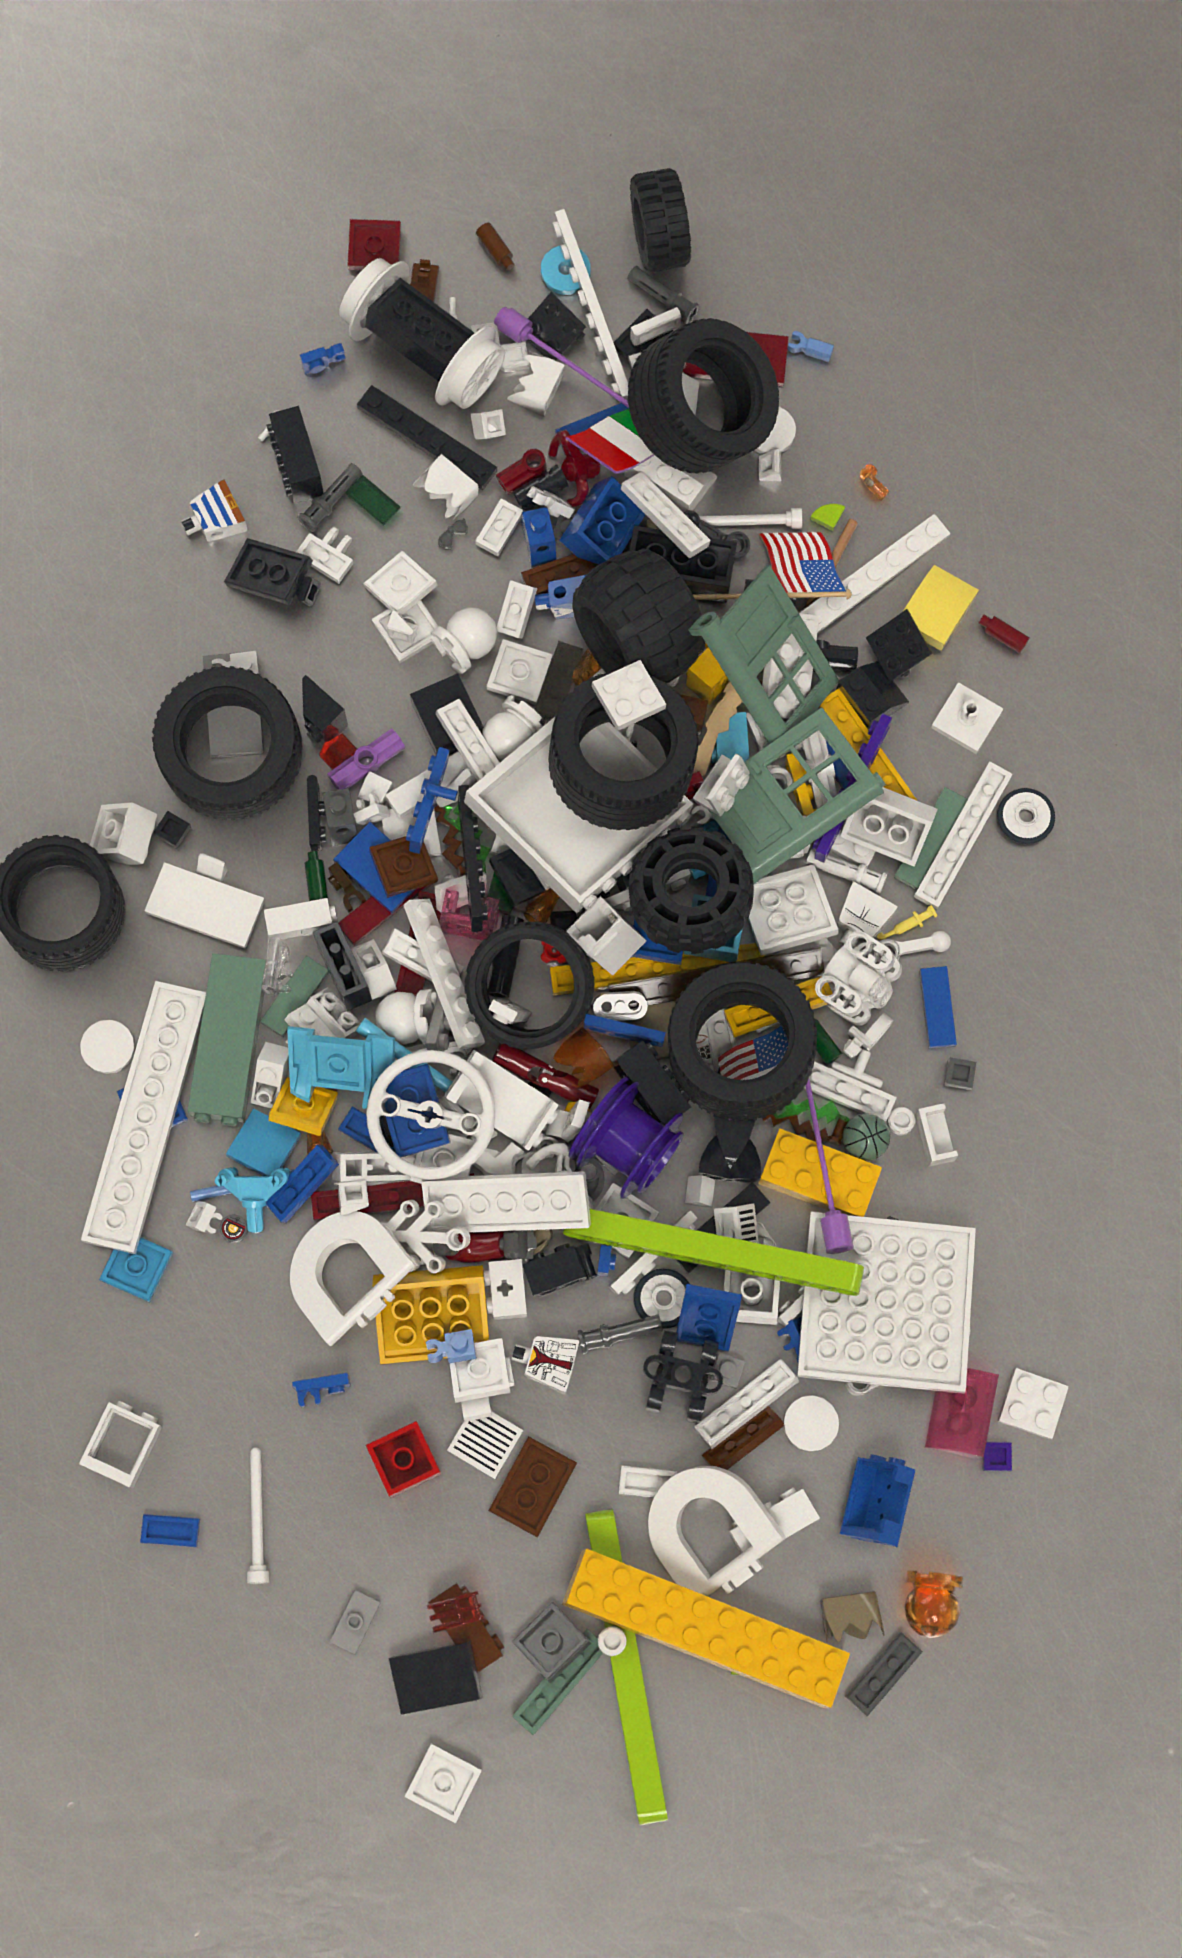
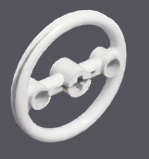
(379, 1096)

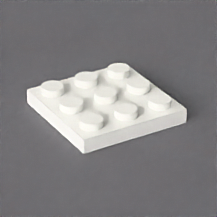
(790, 910)

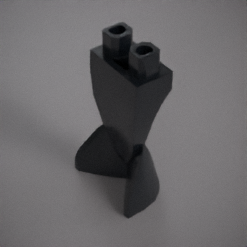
(731, 1152)

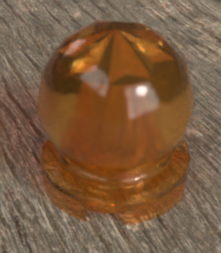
(932, 1604)

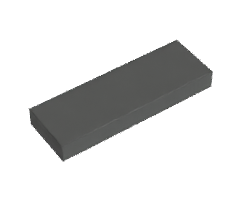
(883, 1674)

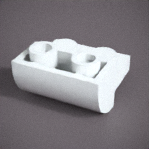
(325, 1015)

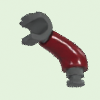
(491, 1245)

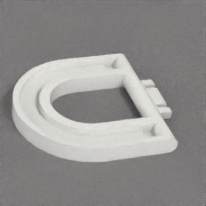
(309, 1262)
(740, 1503)

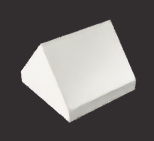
(770, 466)
(700, 1190)

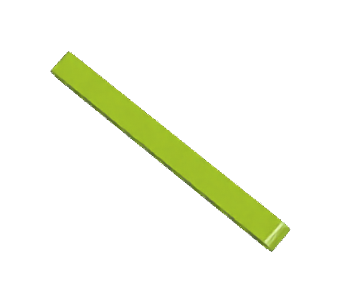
(721, 1252)
(631, 1692)

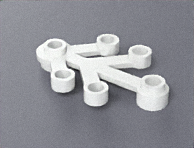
(416, 1237)

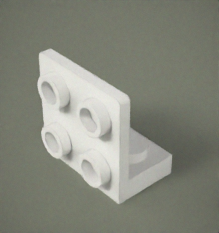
(722, 784)

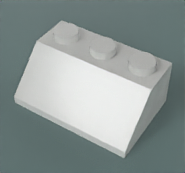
(680, 487)
(891, 826)

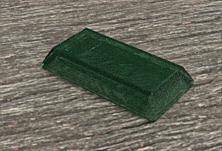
(373, 500)

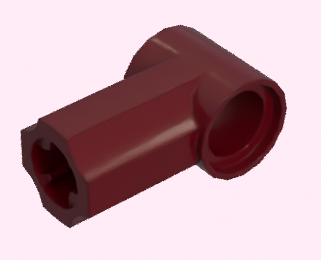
(520, 472)

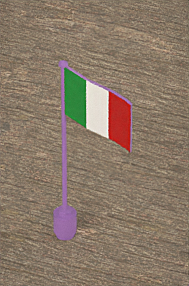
(610, 441)

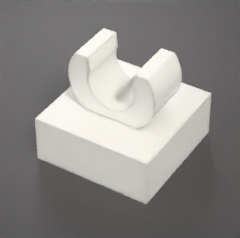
(373, 813)
(201, 1217)

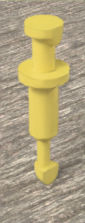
(915, 920)

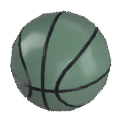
(866, 1137)

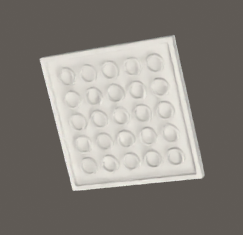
(910, 1309)

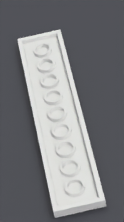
(144, 1118)

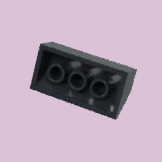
(703, 573)

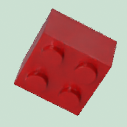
(403, 1459)

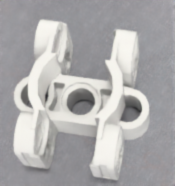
(859, 978)

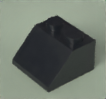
(871, 693)
(321, 713)

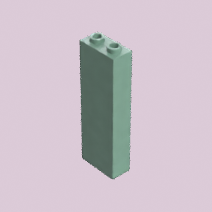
(227, 1040)

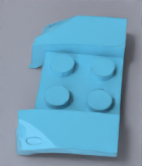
(336, 1062)

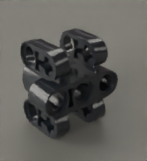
(698, 1376)

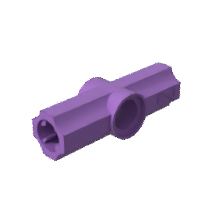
(379, 750)

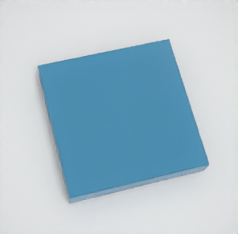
(263, 1144)
(139, 1272)

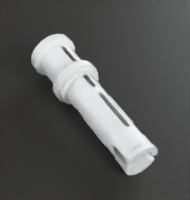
(851, 872)

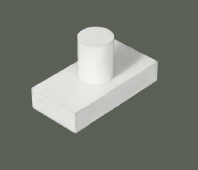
(457, 884)

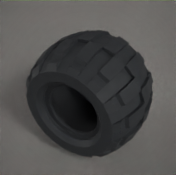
(636, 612)

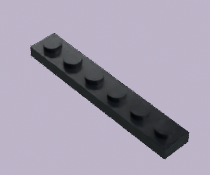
(425, 435)
(473, 867)

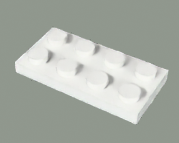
(790, 654)

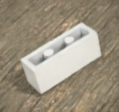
(790, 1514)

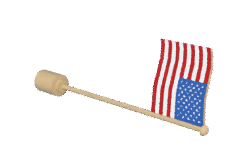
(801, 565)

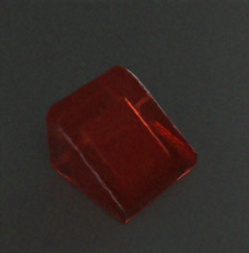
(337, 751)

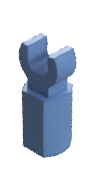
(811, 347)

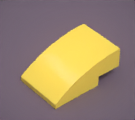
(940, 605)

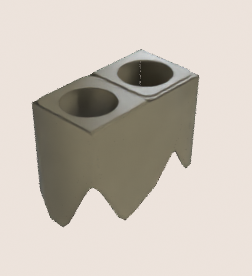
(850, 1614)

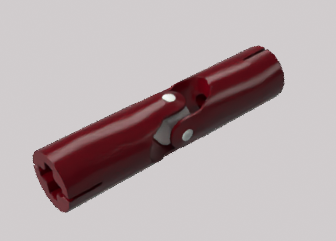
(557, 1081)

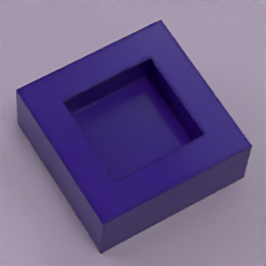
(997, 1456)

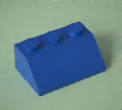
(602, 523)

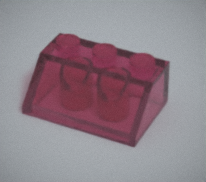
(962, 1421)

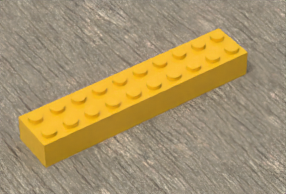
(706, 1628)

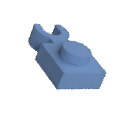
(457, 1347)

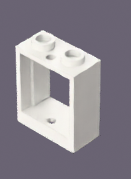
(88, 1459)

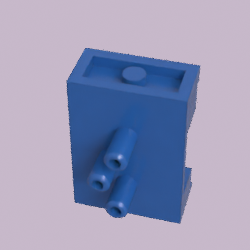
(878, 1500)

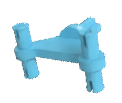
(253, 1191)

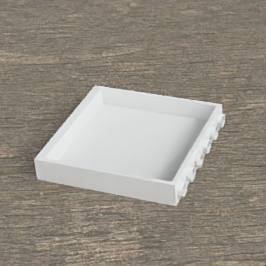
(555, 843)

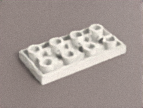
(204, 905)

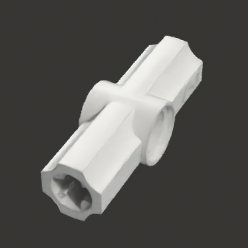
(816, 753)

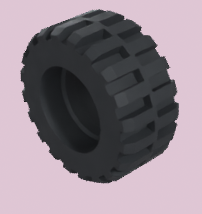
(660, 220)

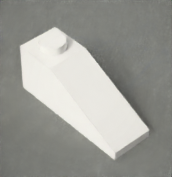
(366, 1166)

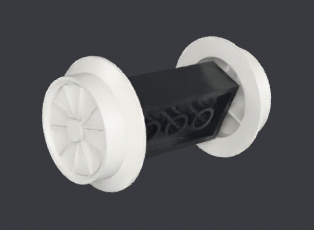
(422, 332)

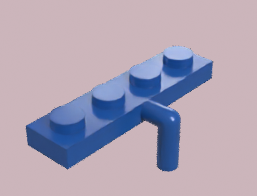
(431, 789)

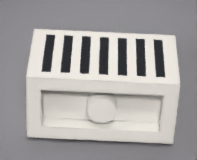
(737, 1222)

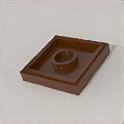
(400, 868)

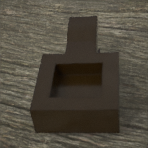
(340, 880)

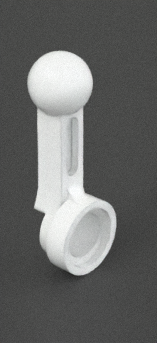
(939, 941)

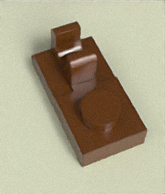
(425, 278)

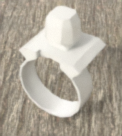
(868, 1040)

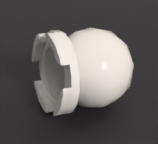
(468, 636)
(511, 728)
(406, 1015)

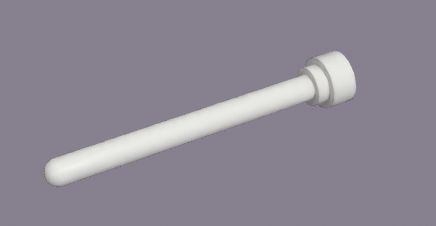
(790, 518)
(258, 1573)

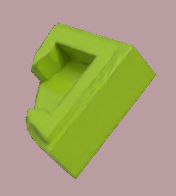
(828, 515)

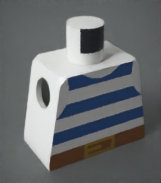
(215, 514)

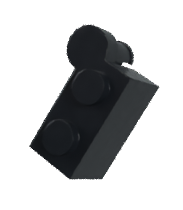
(559, 1269)

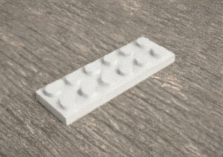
(509, 1202)

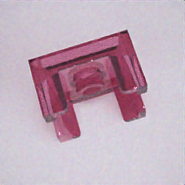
(458, 924)

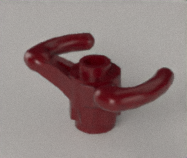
(576, 466)

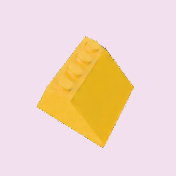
(428, 1308)

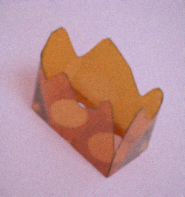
(585, 1054)

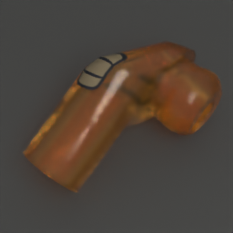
(873, 484)

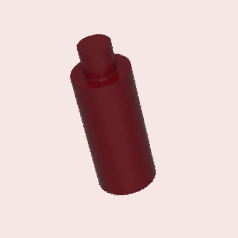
(1004, 633)

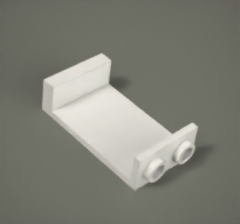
(519, 1107)

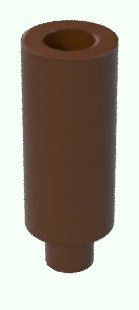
(495, 245)

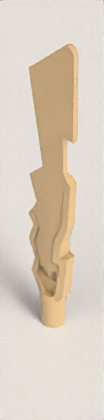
(717, 723)

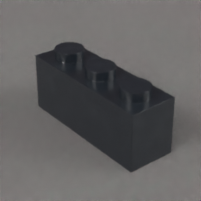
(342, 966)

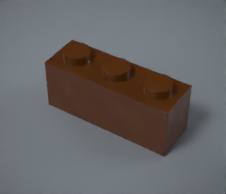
(484, 1647)

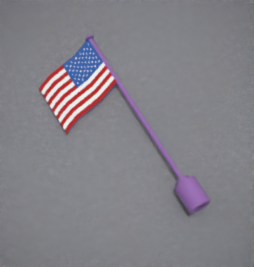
(755, 1060)

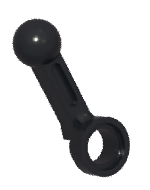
(712, 532)

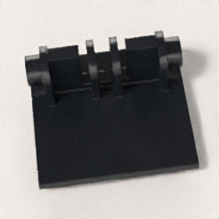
(555, 326)
(899, 645)

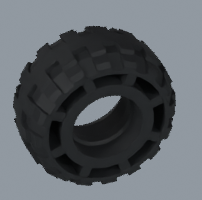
(699, 926)

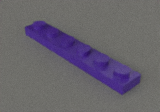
(867, 754)

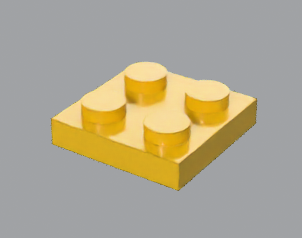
(301, 1115)

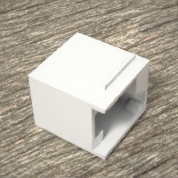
(606, 936)

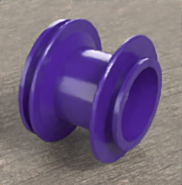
(627, 1138)

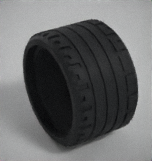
(48, 854)
(478, 997)

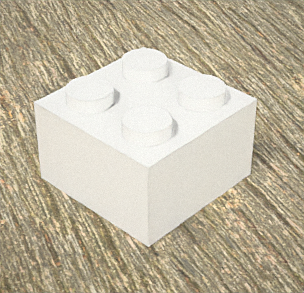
(758, 1299)

